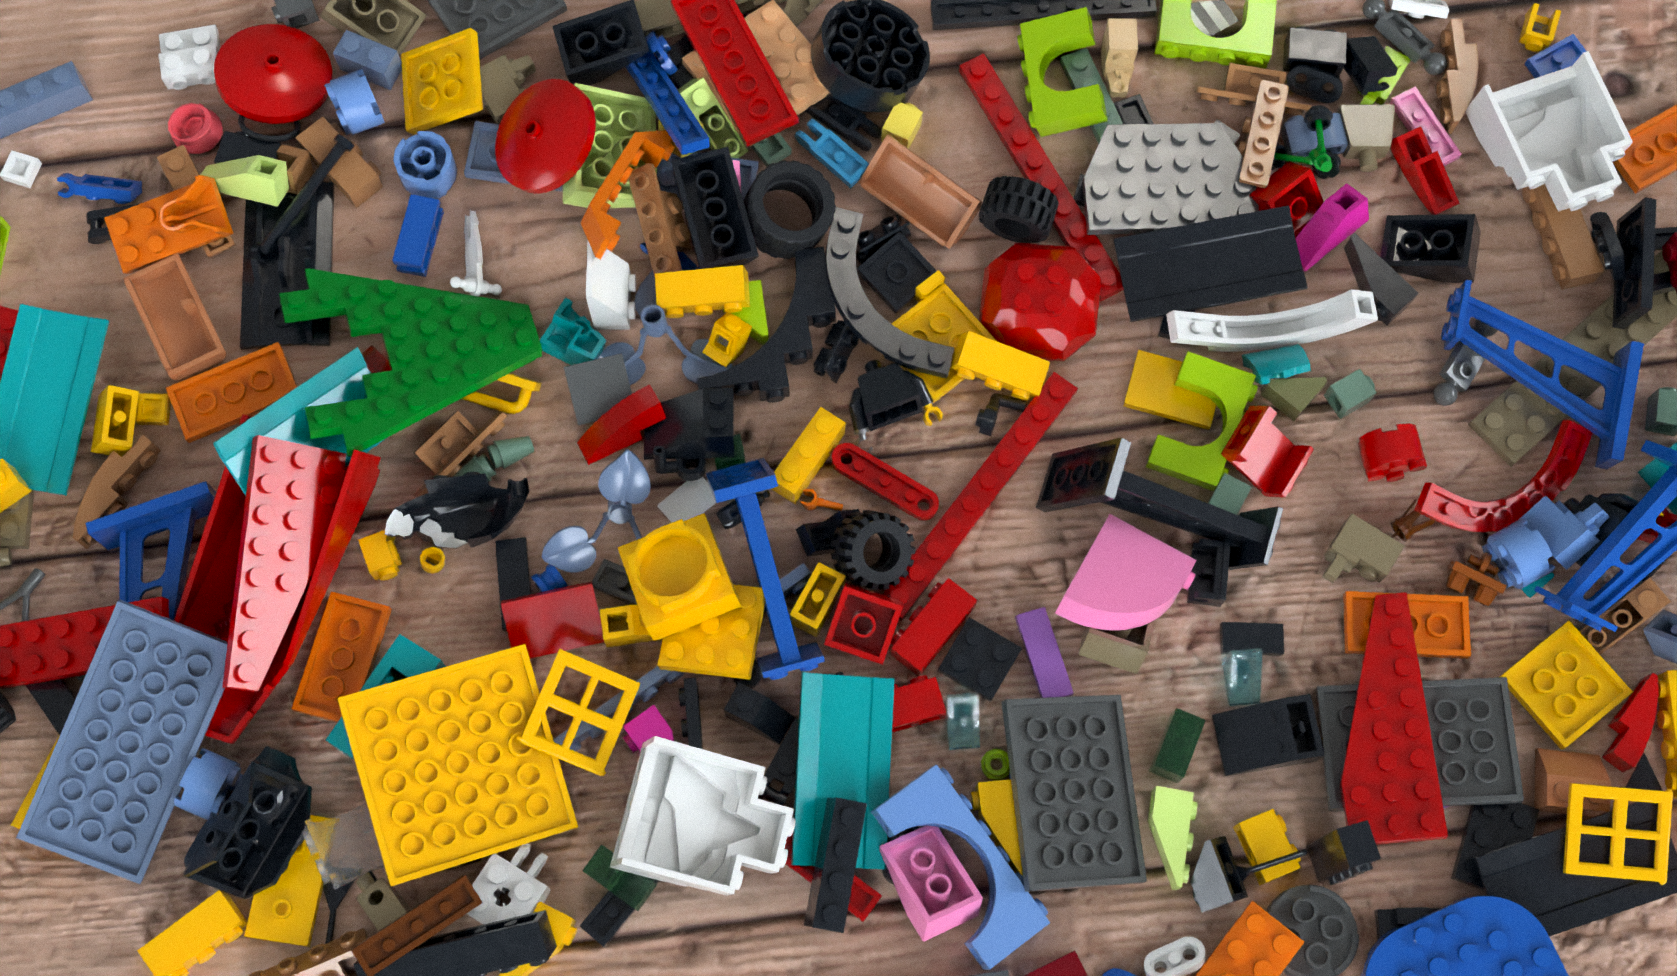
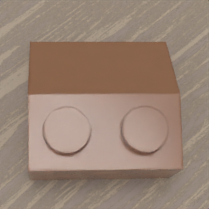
(1557, 769)

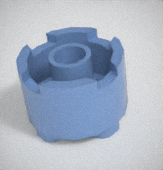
(357, 102)
(425, 164)
(1519, 554)
(208, 784)

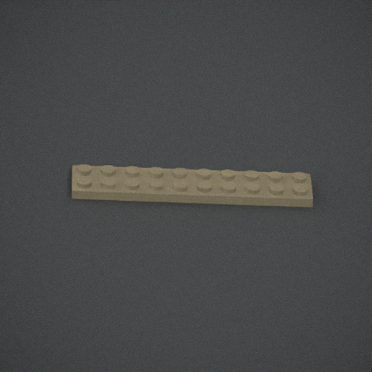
(1523, 418)

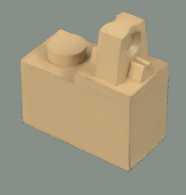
(1118, 55)

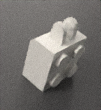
(505, 876)

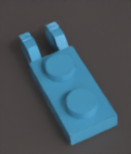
(833, 153)

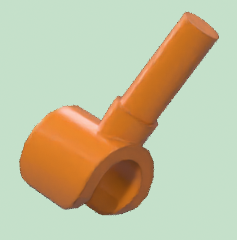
(819, 502)

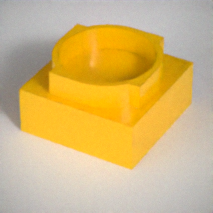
(678, 576)

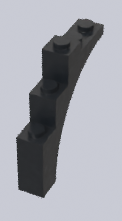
(792, 339)

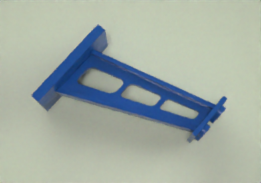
(1618, 378)
(742, 483)
(133, 525)
(1608, 553)

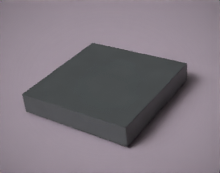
(597, 386)

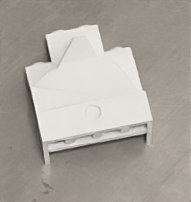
(1555, 133)
(699, 819)

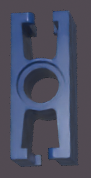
(418, 235)

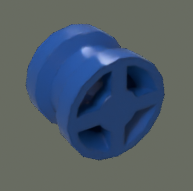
(549, 579)

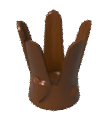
(1403, 526)

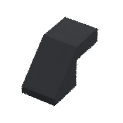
(817, 536)

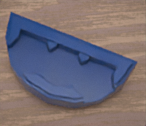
(661, 48)

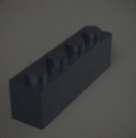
(1344, 853)
(835, 864)

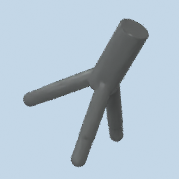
(25, 591)

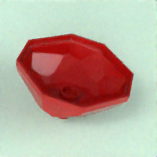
(1041, 300)

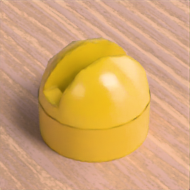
(435, 556)

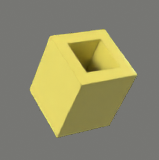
(903, 123)

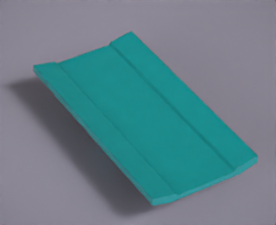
(48, 393)
(287, 418)
(843, 756)

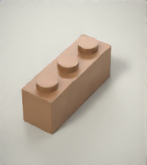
(351, 173)

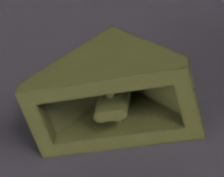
(1293, 394)

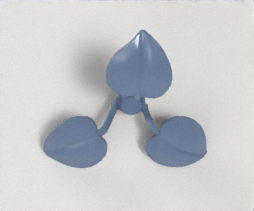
(655, 325)
(622, 484)

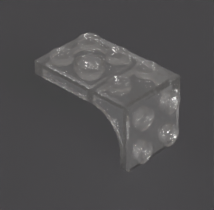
(344, 846)

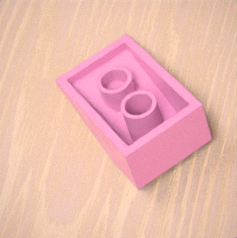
(931, 881)

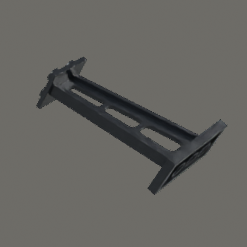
(1639, 241)
(1097, 475)

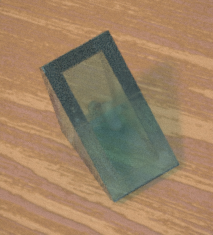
(1243, 676)
(962, 720)

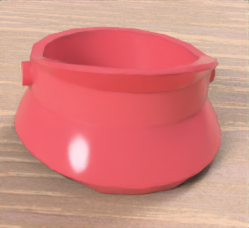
(195, 128)

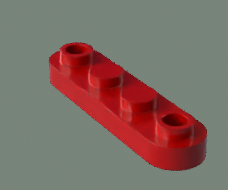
(885, 481)

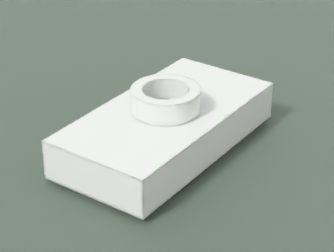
(1420, 8)

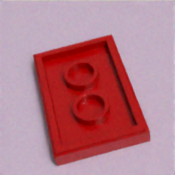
(554, 620)

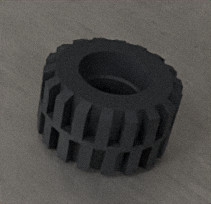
(1018, 209)
(894, 555)

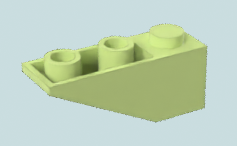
(710, 113)
(251, 178)
(1170, 824)

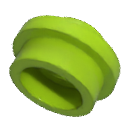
(995, 754)

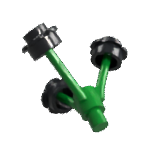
(1322, 161)

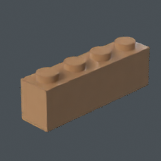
(1564, 240)

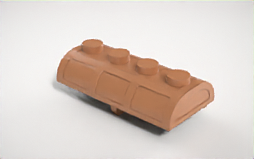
(920, 193)
(175, 318)

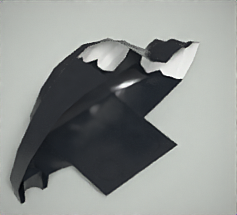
(459, 511)

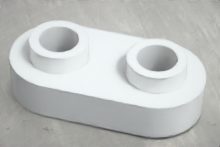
(1172, 958)

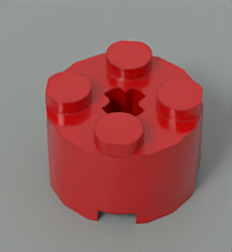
(1391, 453)

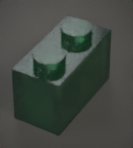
(1177, 745)

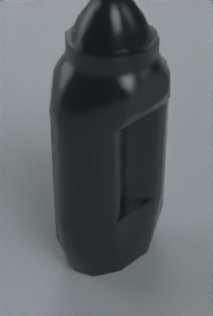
(729, 514)

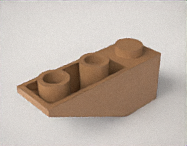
(1627, 614)

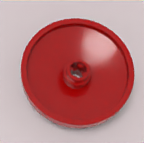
(272, 73)
(545, 136)

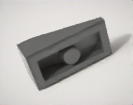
(614, 582)

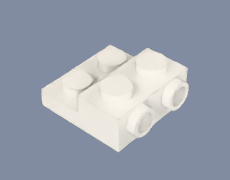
(188, 56)

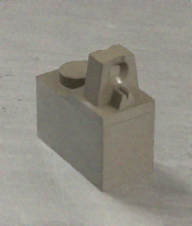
(502, 83)
(1362, 548)

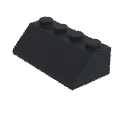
(714, 209)

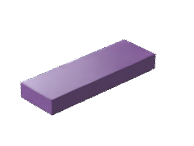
(1044, 654)

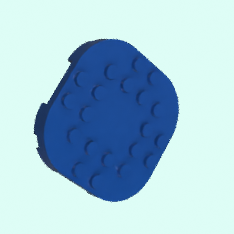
(1467, 940)

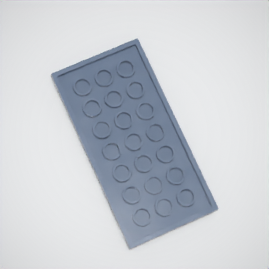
(127, 743)

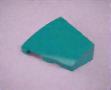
(571, 337)
(1277, 363)

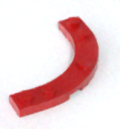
(1497, 514)

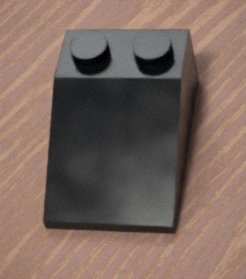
(600, 43)
(1432, 246)
(695, 426)

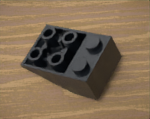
(1268, 735)

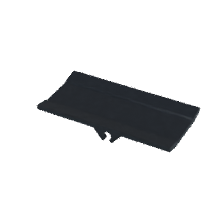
(302, 246)
(1209, 263)
(1534, 875)

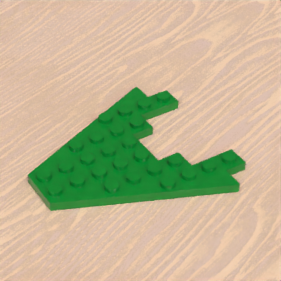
(434, 342)

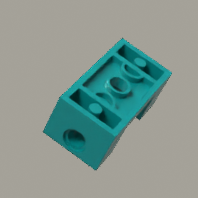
(400, 662)

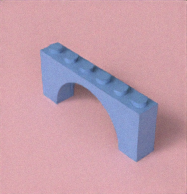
(1011, 912)

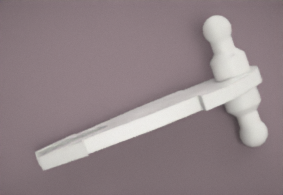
(474, 280)

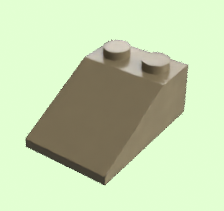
(381, 21)
(1117, 647)

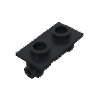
(871, 240)
(835, 360)

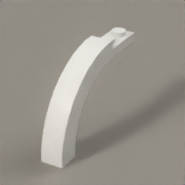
(1276, 329)

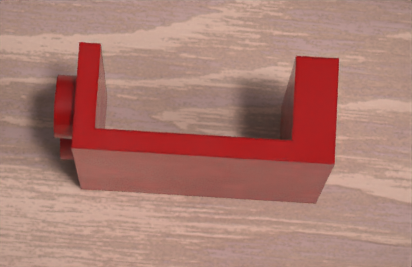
(1265, 453)

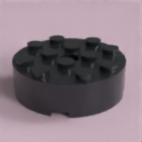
(869, 55)

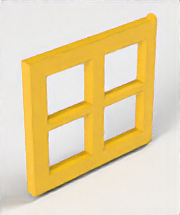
(579, 712)
(1618, 832)

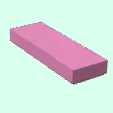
(1415, 112)

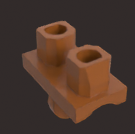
(1487, 587)

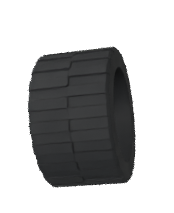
(805, 183)

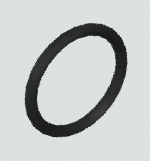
(296, 130)

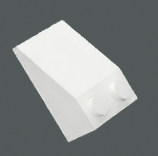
(609, 291)

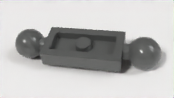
(1405, 36)
(1460, 368)

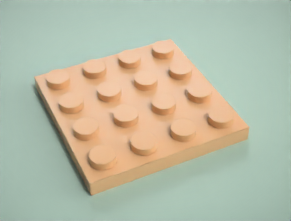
(786, 53)

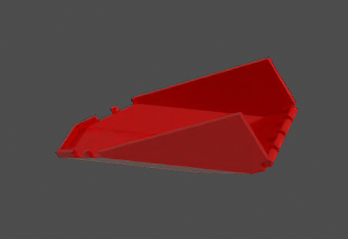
(214, 577)

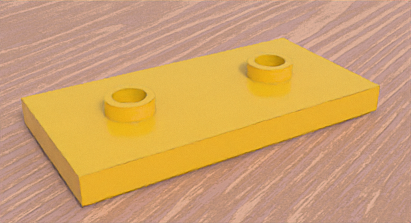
(289, 907)

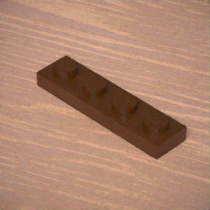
(416, 926)

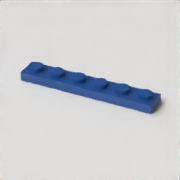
(668, 104)

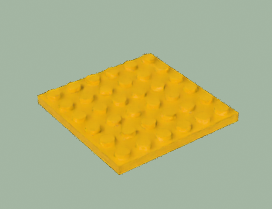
(448, 765)

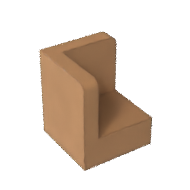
(298, 166)

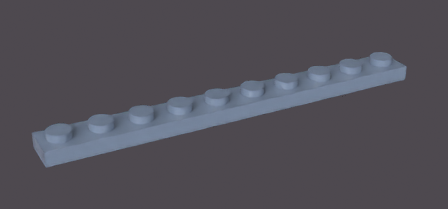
(791, 583)

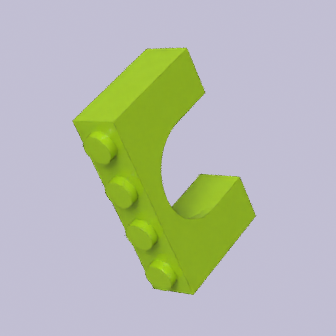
(1043, 42)
(1250, 46)
(1230, 391)

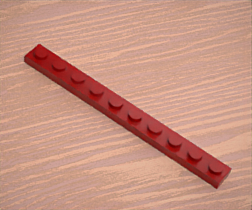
(1037, 167)
(982, 491)

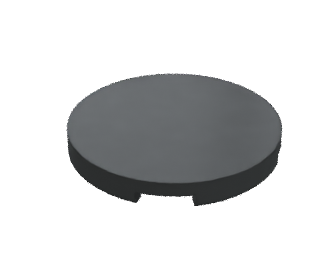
(1323, 924)

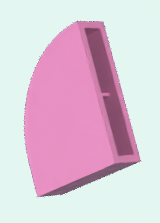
(1125, 579)

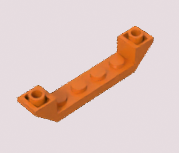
(596, 223)

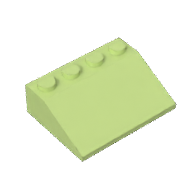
(617, 120)

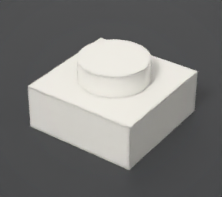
(20, 169)

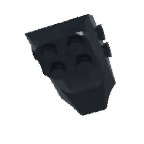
(256, 829)

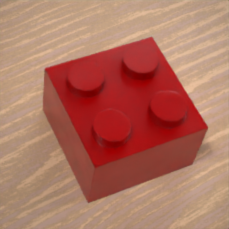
(863, 623)

